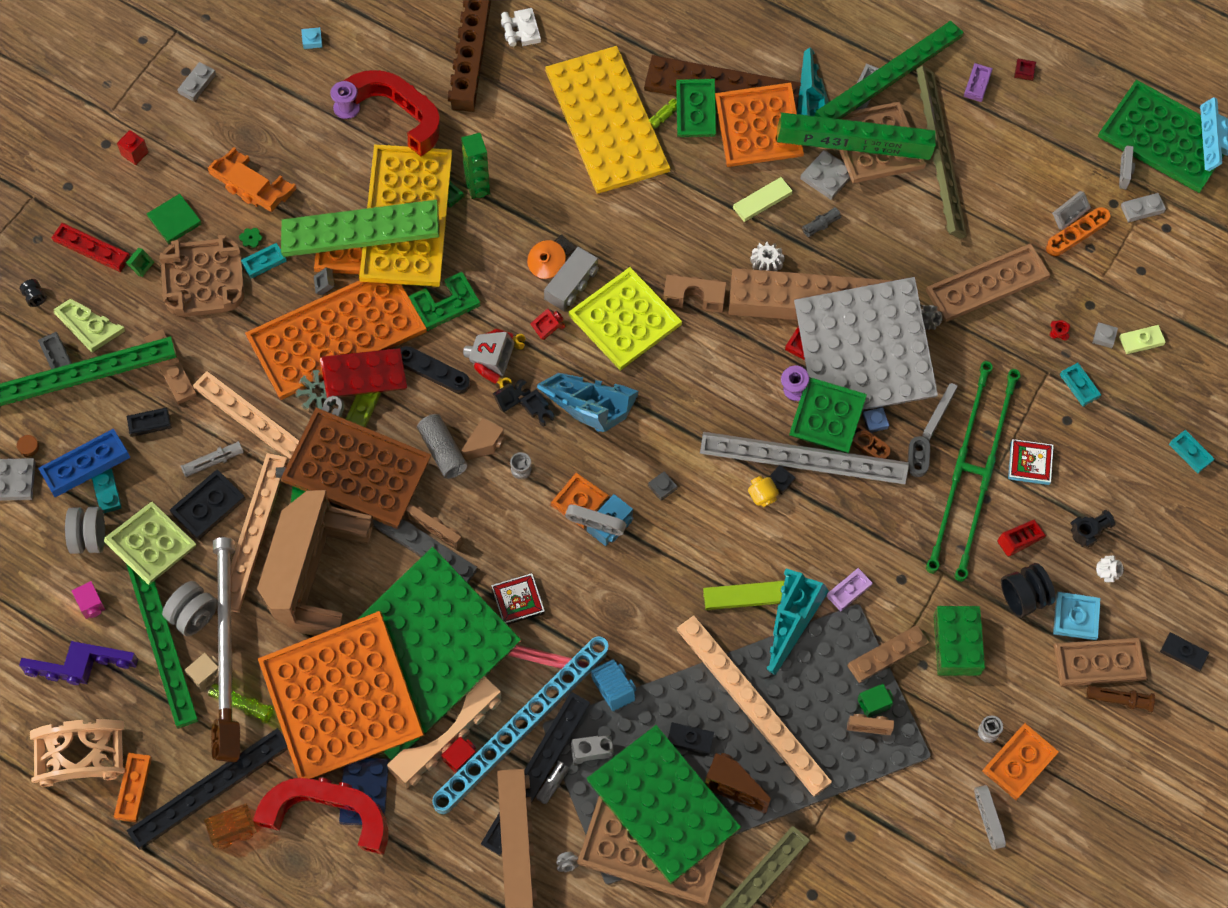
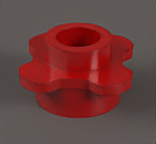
(1063, 326)

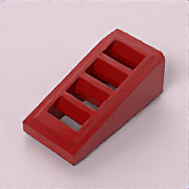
(1010, 544)

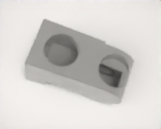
(591, 748)

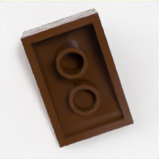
(731, 781)

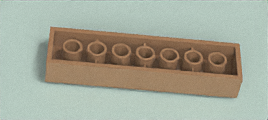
(773, 292)

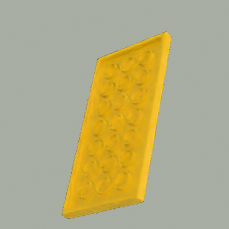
(607, 119)
(404, 178)

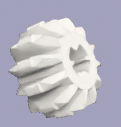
(767, 258)

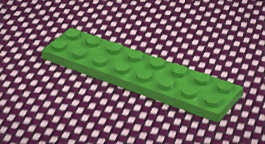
(360, 228)

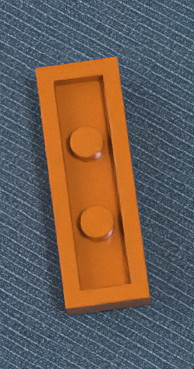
(132, 787)

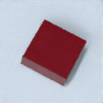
(1025, 69)

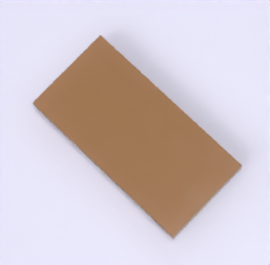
(1100, 662)

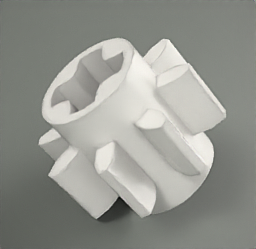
(1109, 568)

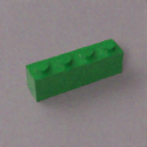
(475, 165)

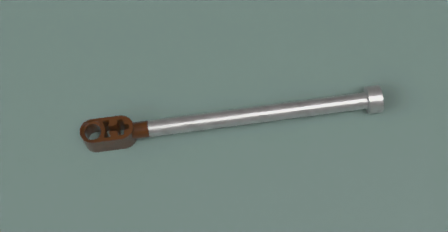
(224, 731)

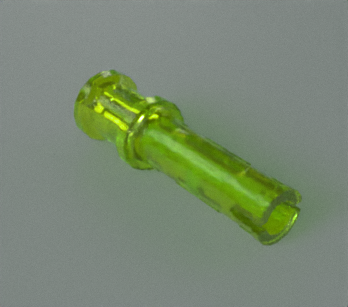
(249, 706)

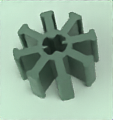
(311, 386)

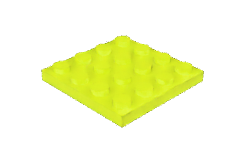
(625, 318)

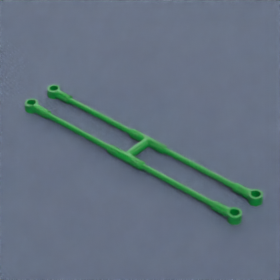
(985, 472)

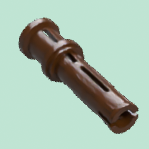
(1131, 698)

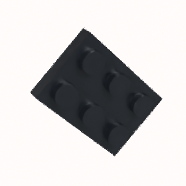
(207, 504)

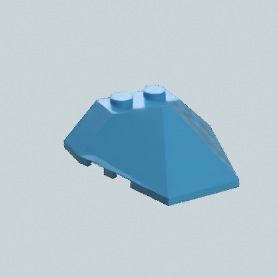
(590, 402)

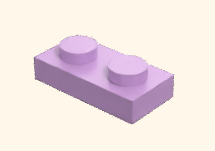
(849, 589)

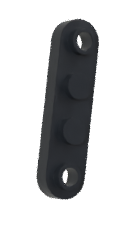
(434, 370)

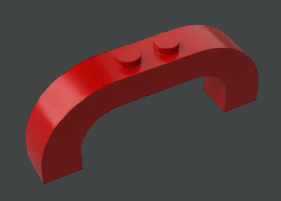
(386, 84)
(292, 791)

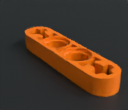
(1079, 233)

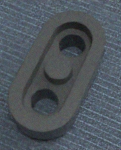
(918, 458)

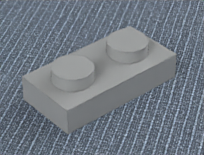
(196, 81)
(1143, 207)

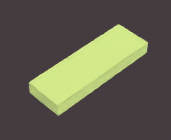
(762, 199)

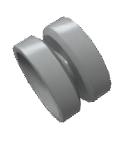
(85, 530)
(190, 608)

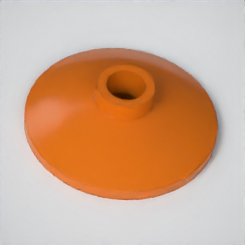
(555, 259)

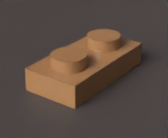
(875, 725)

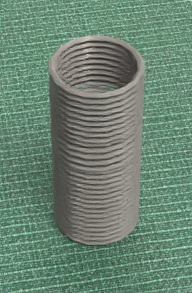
(442, 446)

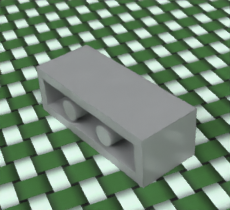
(571, 279)

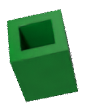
(875, 700)

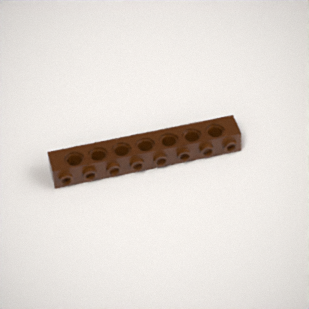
(473, 29)

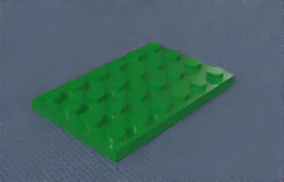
(1161, 134)
(663, 804)

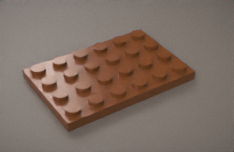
(356, 467)

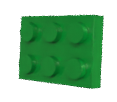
(696, 108)

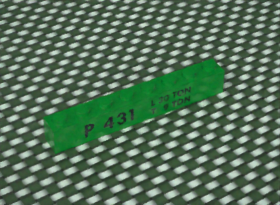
(856, 136)

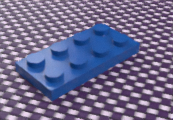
(84, 462)

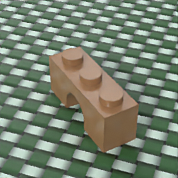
(710, 291)

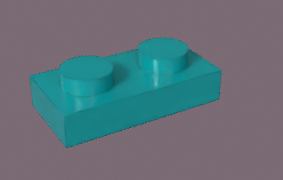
(263, 260)
(1080, 384)
(1191, 451)
(107, 491)

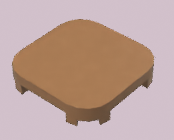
(202, 277)

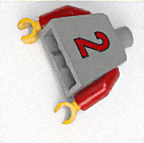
(492, 353)

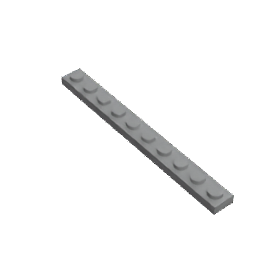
(804, 458)

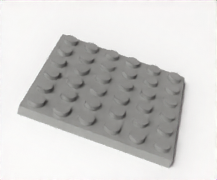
(869, 342)

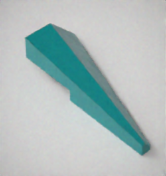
(812, 90)
(797, 607)

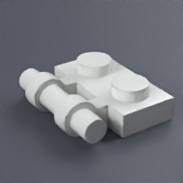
(526, 25)

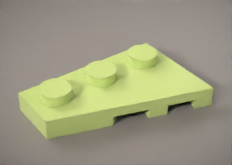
(87, 326)

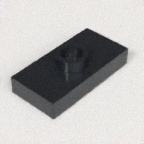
(149, 422)
(1184, 652)
(691, 738)

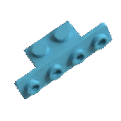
(1214, 134)

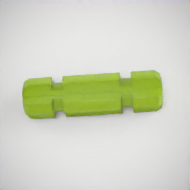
(663, 113)

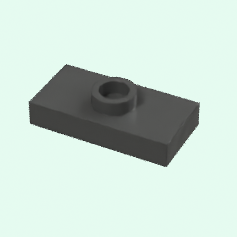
(54, 350)

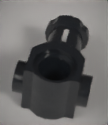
(1092, 526)

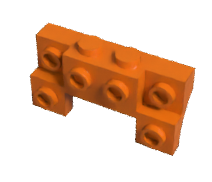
(249, 184)

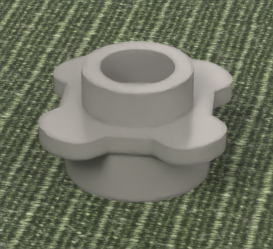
(567, 862)

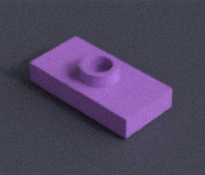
(978, 82)

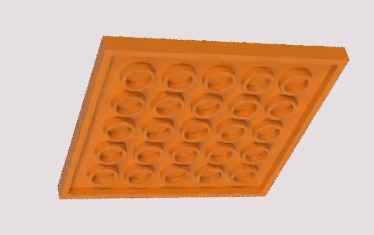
(341, 696)

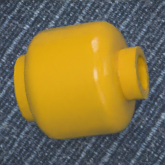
(763, 491)

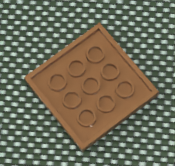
(871, 166)

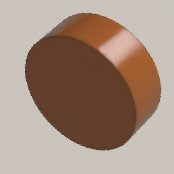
(27, 445)

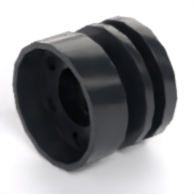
(1028, 590)

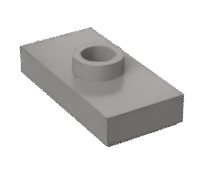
(1127, 167)
(1071, 210)

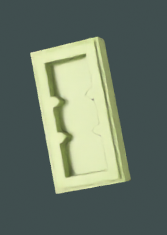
(1142, 339)

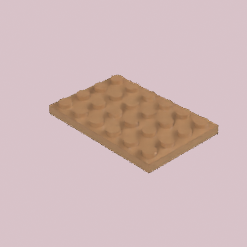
(615, 852)

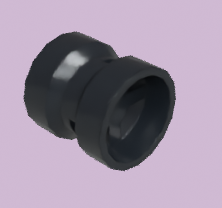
(32, 292)

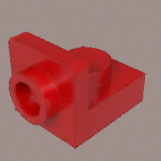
(547, 323)

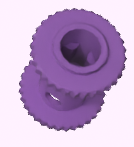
(344, 105)
(790, 377)

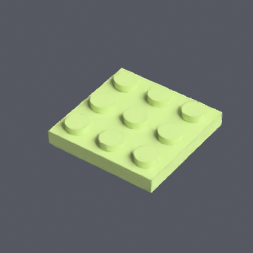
(150, 543)

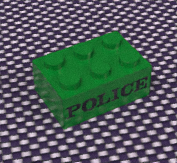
(958, 641)

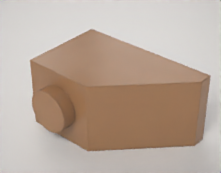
(483, 440)

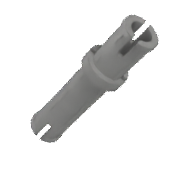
(189, 468)

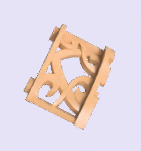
(48, 737)

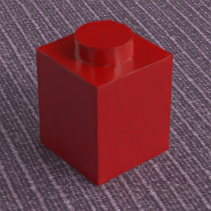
(132, 147)
(458, 754)

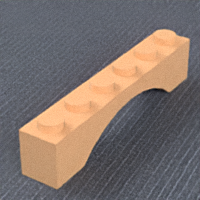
(413, 762)

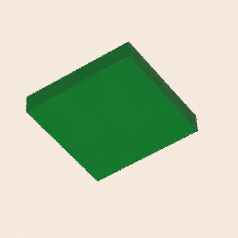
(174, 218)

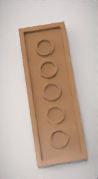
(987, 282)

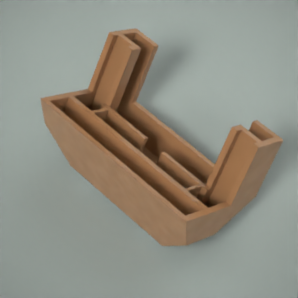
(296, 557)

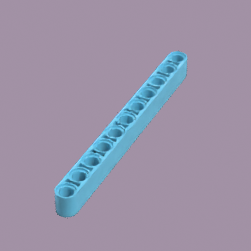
(517, 735)

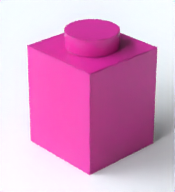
(88, 600)

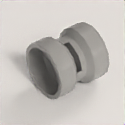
(519, 461)
(987, 732)

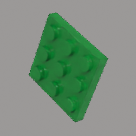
(828, 415)

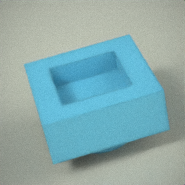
(311, 38)

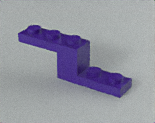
(78, 663)

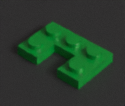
(461, 302)

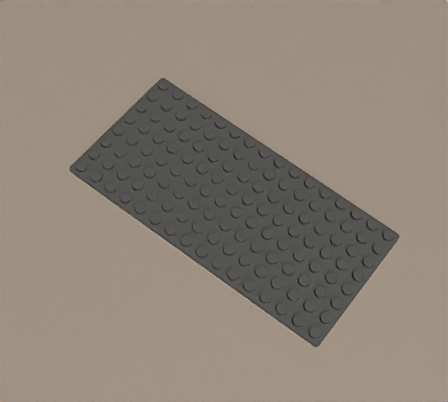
(809, 694)

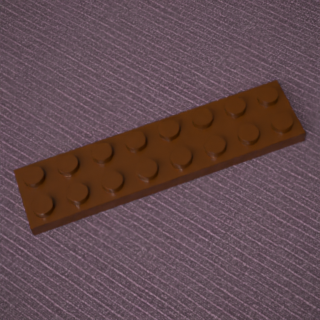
(665, 71)

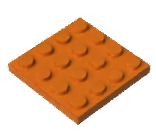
(750, 124)

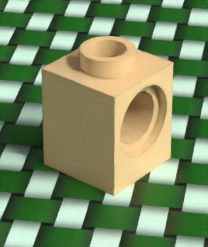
(203, 671)

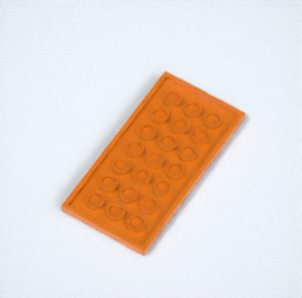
(343, 322)

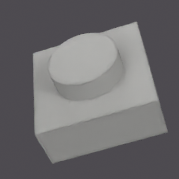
(1105, 335)

